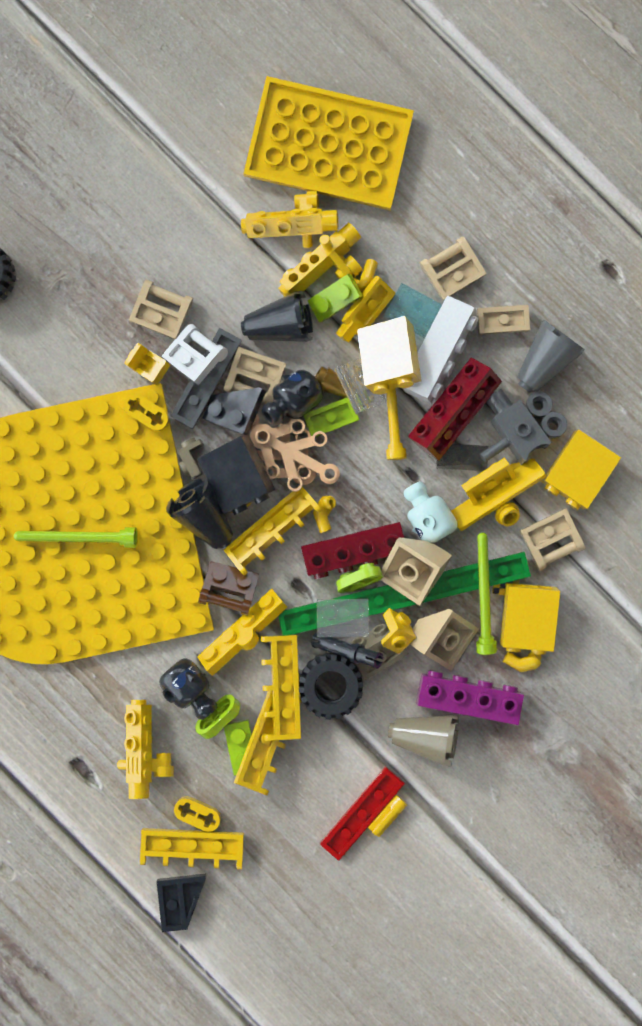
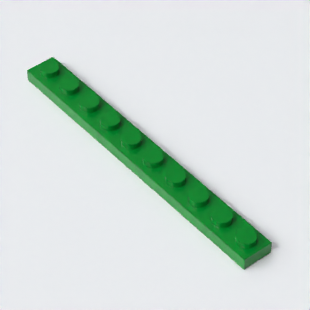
(382, 598)

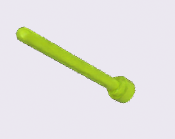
(125, 537)
(486, 644)

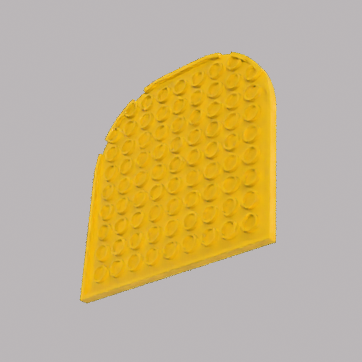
(93, 472)

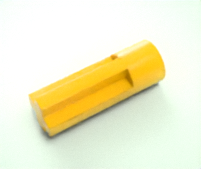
(387, 815)

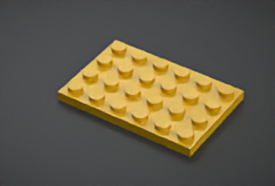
(328, 143)

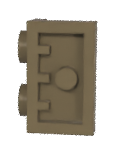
(374, 643)

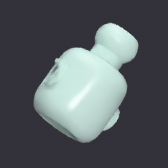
(430, 515)

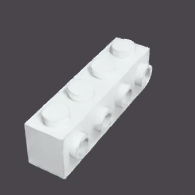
(441, 347)

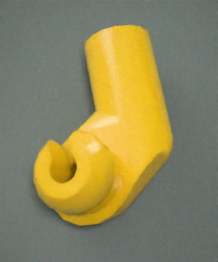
(367, 274)
(326, 503)
(523, 664)

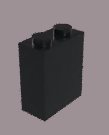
(237, 475)

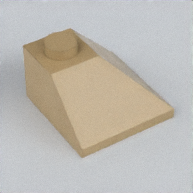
(414, 567)
(443, 637)

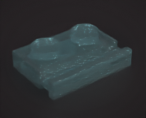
(416, 307)

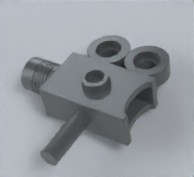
(519, 428)

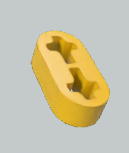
(142, 417)
(194, 819)

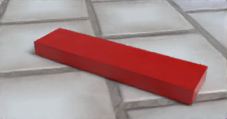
(362, 813)

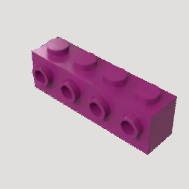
(470, 698)

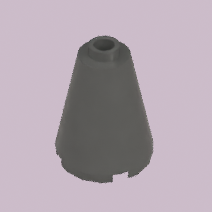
(547, 357)

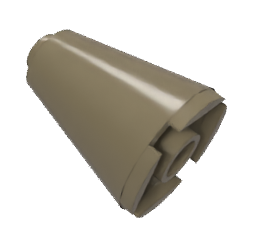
(427, 736)

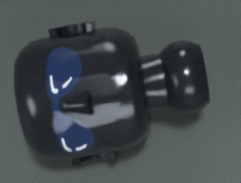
(293, 397)
(186, 686)

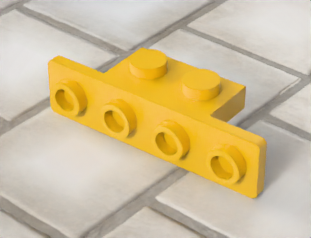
(495, 488)

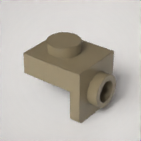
(189, 464)

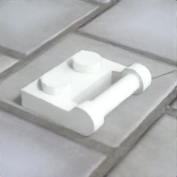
(188, 359)

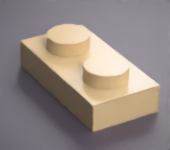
(503, 319)

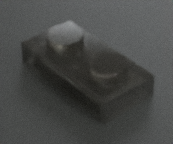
(463, 458)

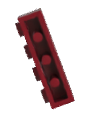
(455, 408)
(350, 549)

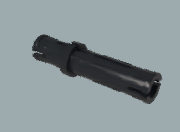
(355, 652)

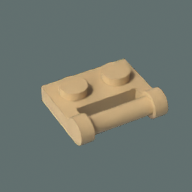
(457, 275)
(158, 317)
(256, 368)
(549, 531)

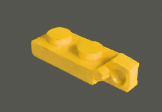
(365, 309)

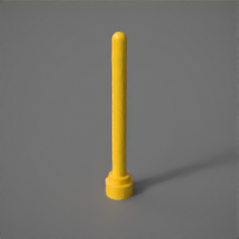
(395, 448)

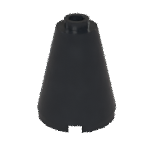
(280, 320)
(201, 514)

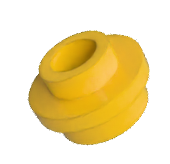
(507, 514)

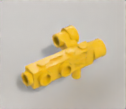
(303, 220)
(316, 263)
(138, 748)

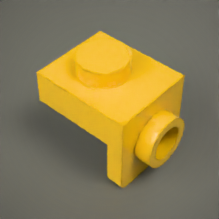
(147, 364)
(400, 632)

